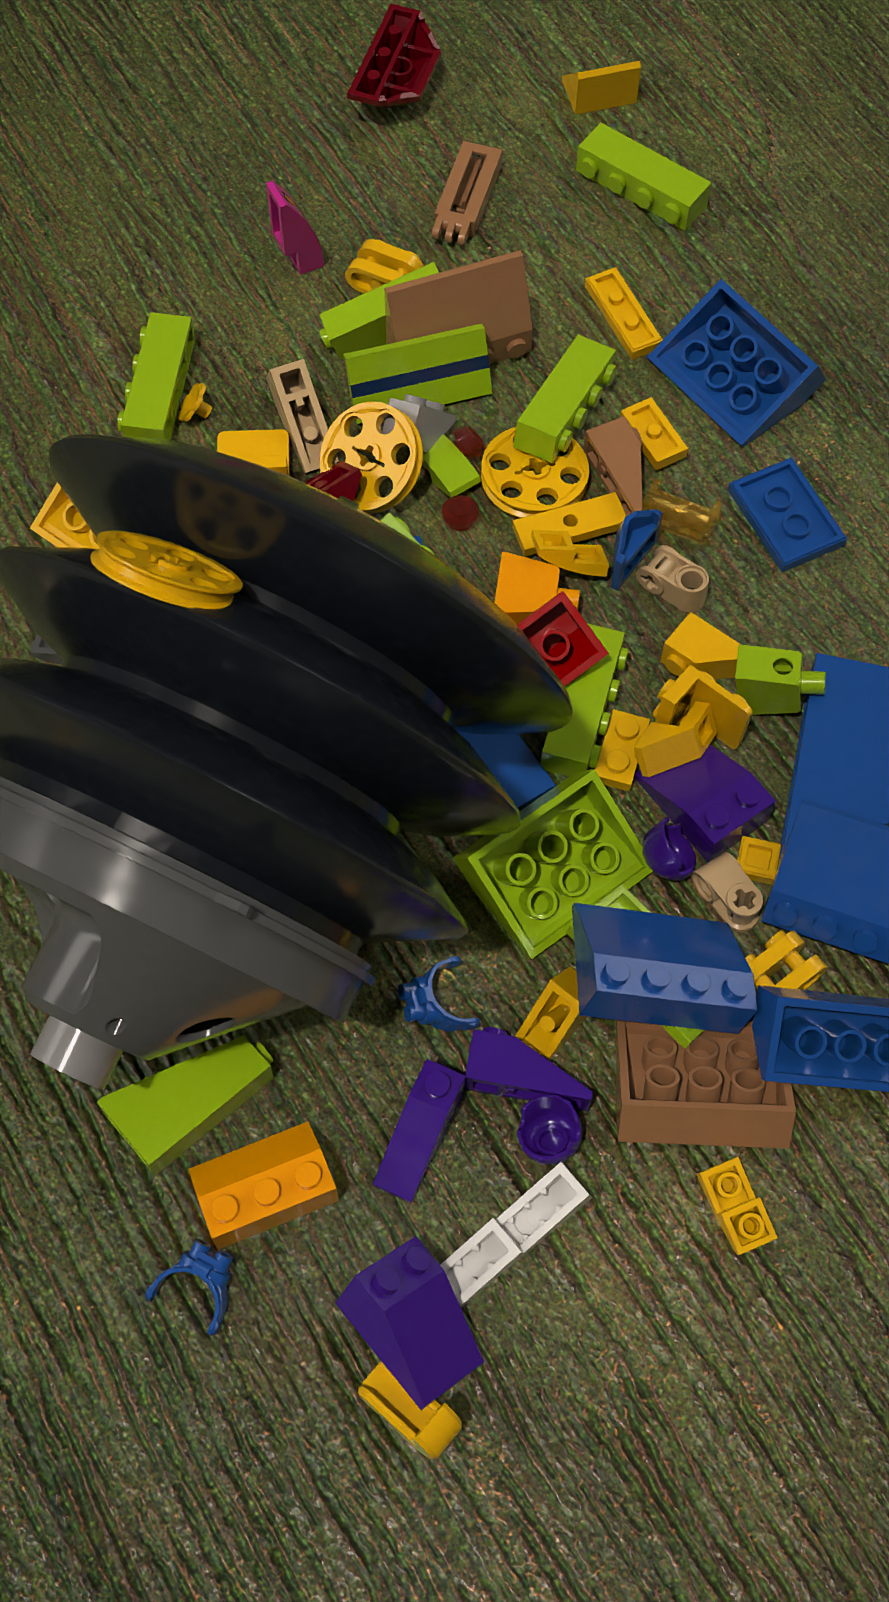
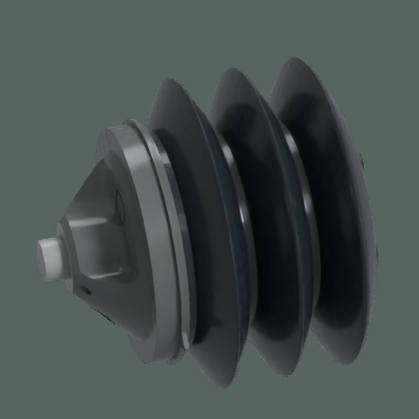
(229, 783)

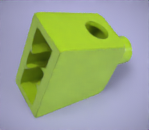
(775, 679)

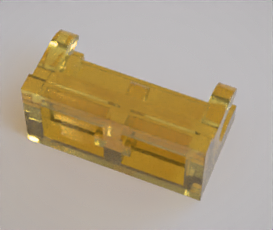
(683, 516)

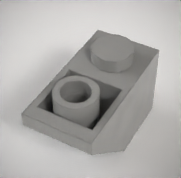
(426, 416)

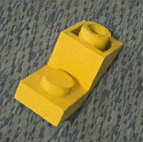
(670, 745)

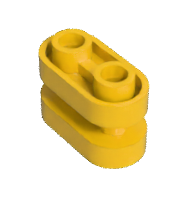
(379, 264)
(784, 950)

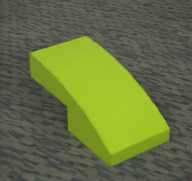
(449, 468)

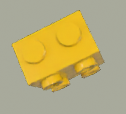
(261, 447)
(728, 709)

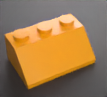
(263, 1185)

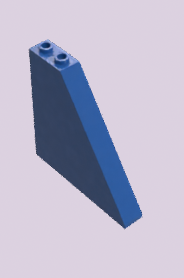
(843, 744)

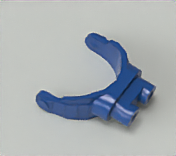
(423, 1005)
(210, 1268)

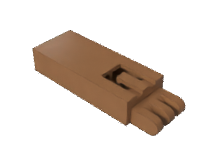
(467, 188)

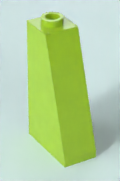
(362, 320)
(184, 1102)

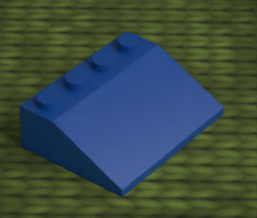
(736, 365)
(834, 881)
(661, 970)

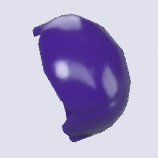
(668, 851)
(549, 1129)

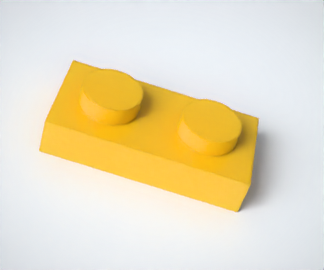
(659, 439)
(617, 757)

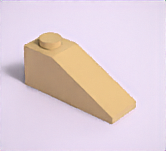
(299, 412)

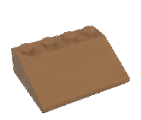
(469, 295)
(698, 1092)

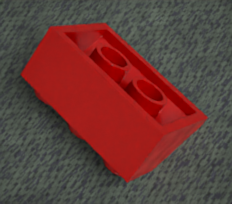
(563, 638)

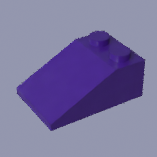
(710, 801)
(412, 1321)

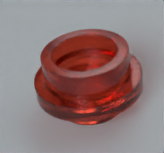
(468, 441)
(459, 512)

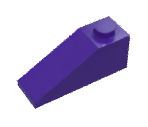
(513, 1070)
(420, 1130)

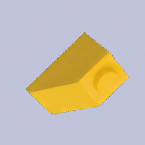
(702, 647)
(553, 1016)

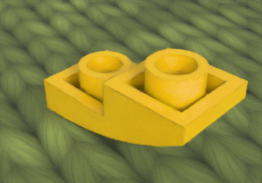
(736, 1207)

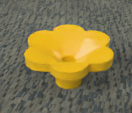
(193, 404)

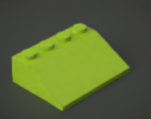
(563, 853)

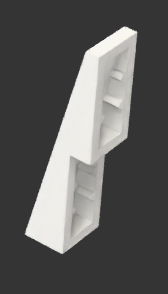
(514, 1232)

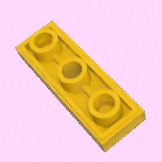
(580, 519)

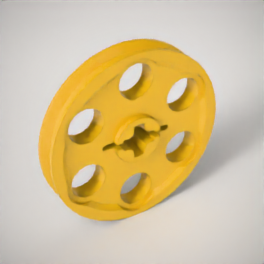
(382, 446)
(529, 484)
(165, 570)

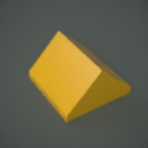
(603, 87)

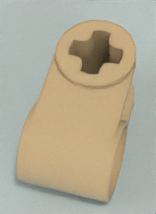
(671, 575)
(725, 888)

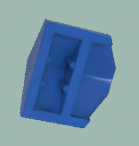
(633, 542)

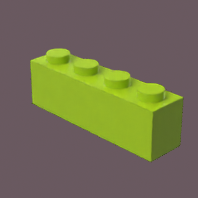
(643, 176)
(158, 377)
(565, 399)
(574, 745)

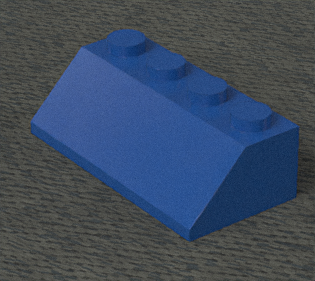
(822, 1038)

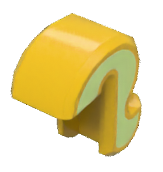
(426, 1430)

